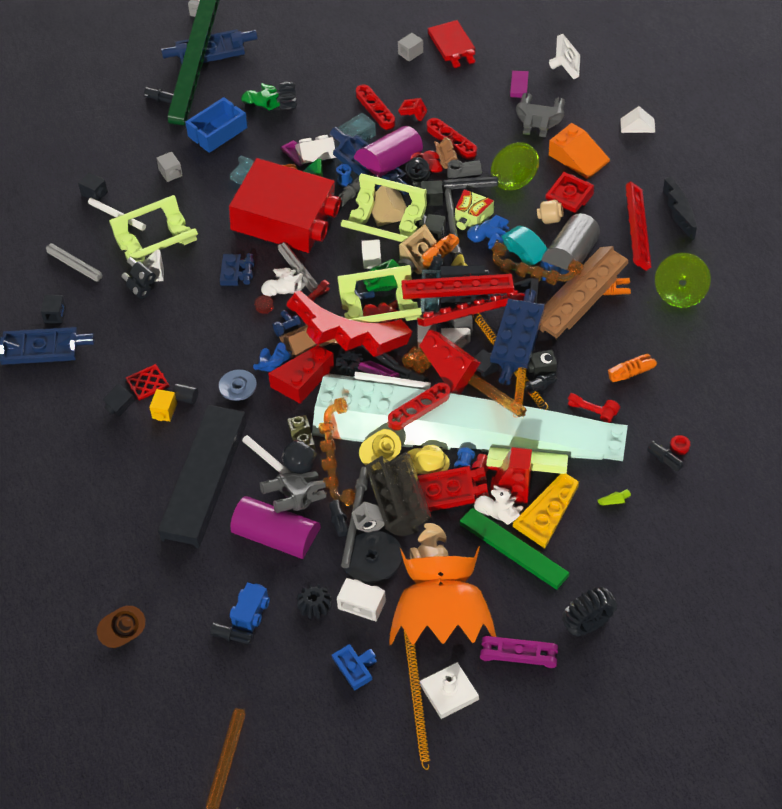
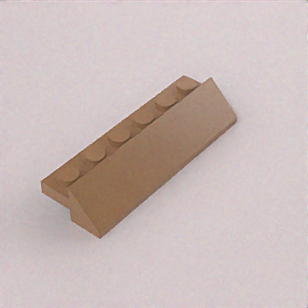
(582, 291)

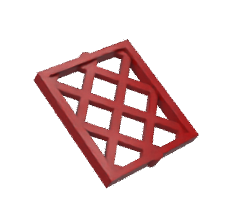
(149, 391)

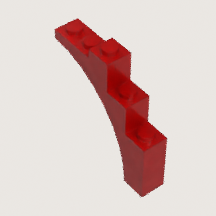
(325, 326)

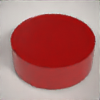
(680, 445)

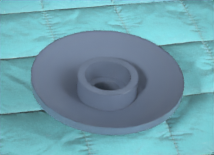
(237, 379)

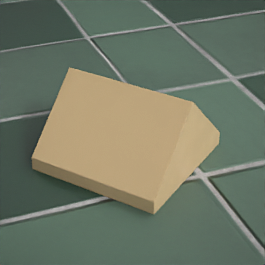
(388, 206)
(415, 246)

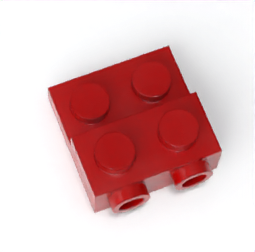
(571, 192)

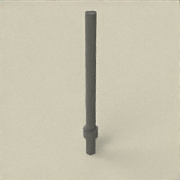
(452, 222)
(361, 486)

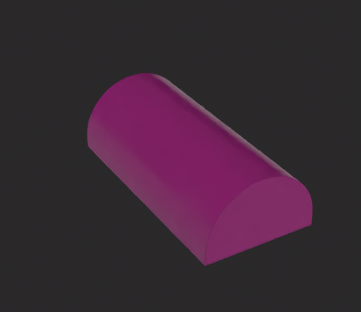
(390, 151)
(277, 530)

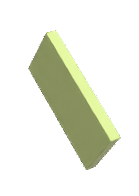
(540, 460)

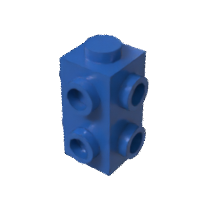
(250, 605)

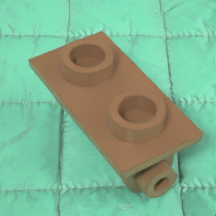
(445, 152)

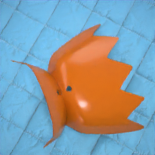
(444, 604)

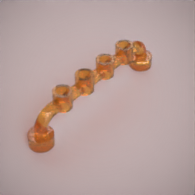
(536, 272)
(328, 446)

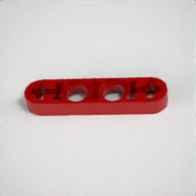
(361, 90)
(465, 149)
(416, 404)

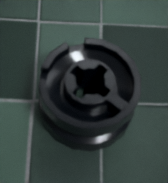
(417, 163)

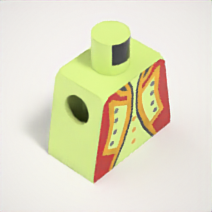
(472, 209)

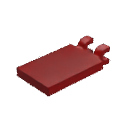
(452, 42)
(453, 487)

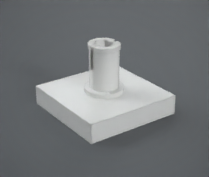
(566, 56)
(449, 690)

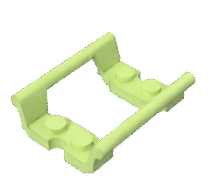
(366, 203)
(175, 222)
(351, 302)

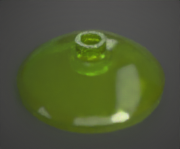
(510, 161)
(687, 268)

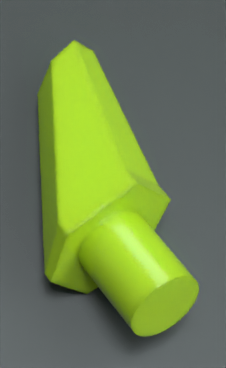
(615, 498)

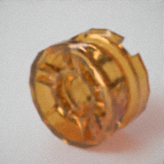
(416, 360)

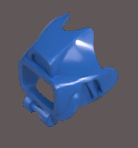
(270, 363)

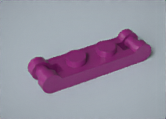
(519, 651)

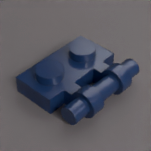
(231, 267)

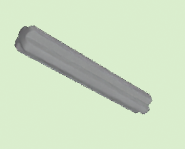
(74, 262)
(296, 265)

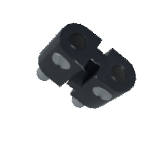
(140, 278)

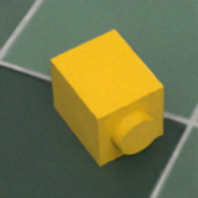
(163, 405)

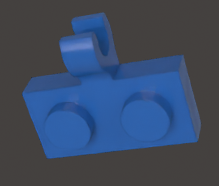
(354, 666)

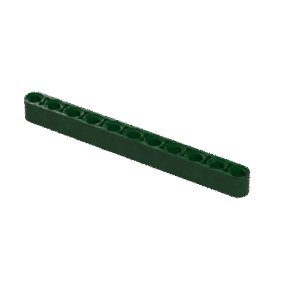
(192, 62)

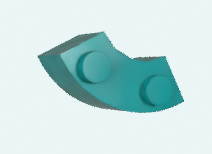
(525, 244)

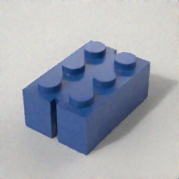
(216, 124)

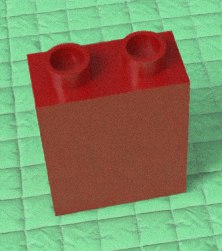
(284, 205)

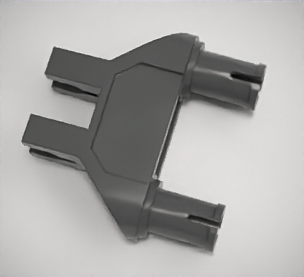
(539, 115)
(296, 488)

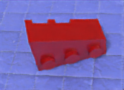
(449, 361)
(302, 374)
(514, 474)

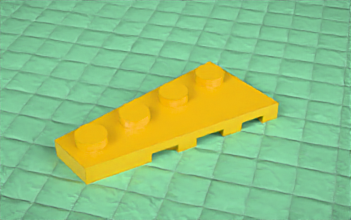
(546, 511)

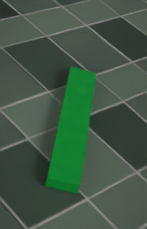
(514, 548)

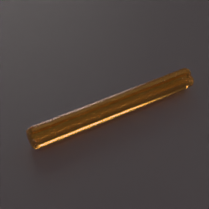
(497, 396)
(225, 759)

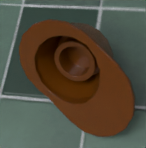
(121, 626)

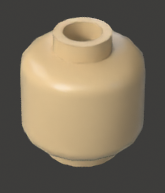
(550, 211)

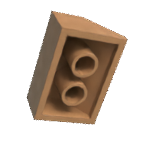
(300, 342)

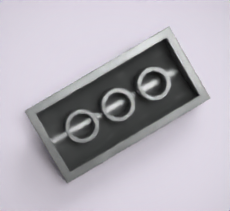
(573, 241)

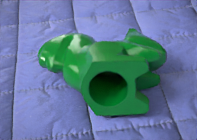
(264, 98)

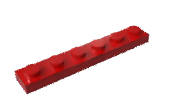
(638, 226)
(457, 286)
(464, 309)

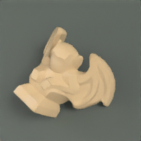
(428, 541)

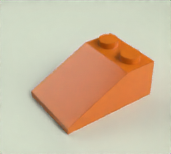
(577, 151)

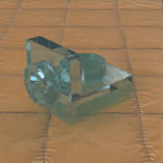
(241, 170)

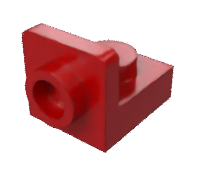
(413, 106)

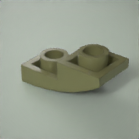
(300, 430)

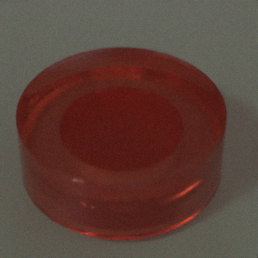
(264, 304)

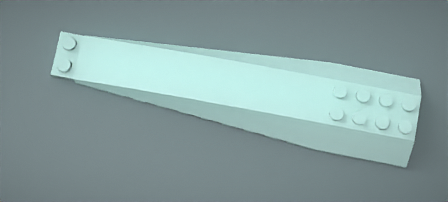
(463, 422)

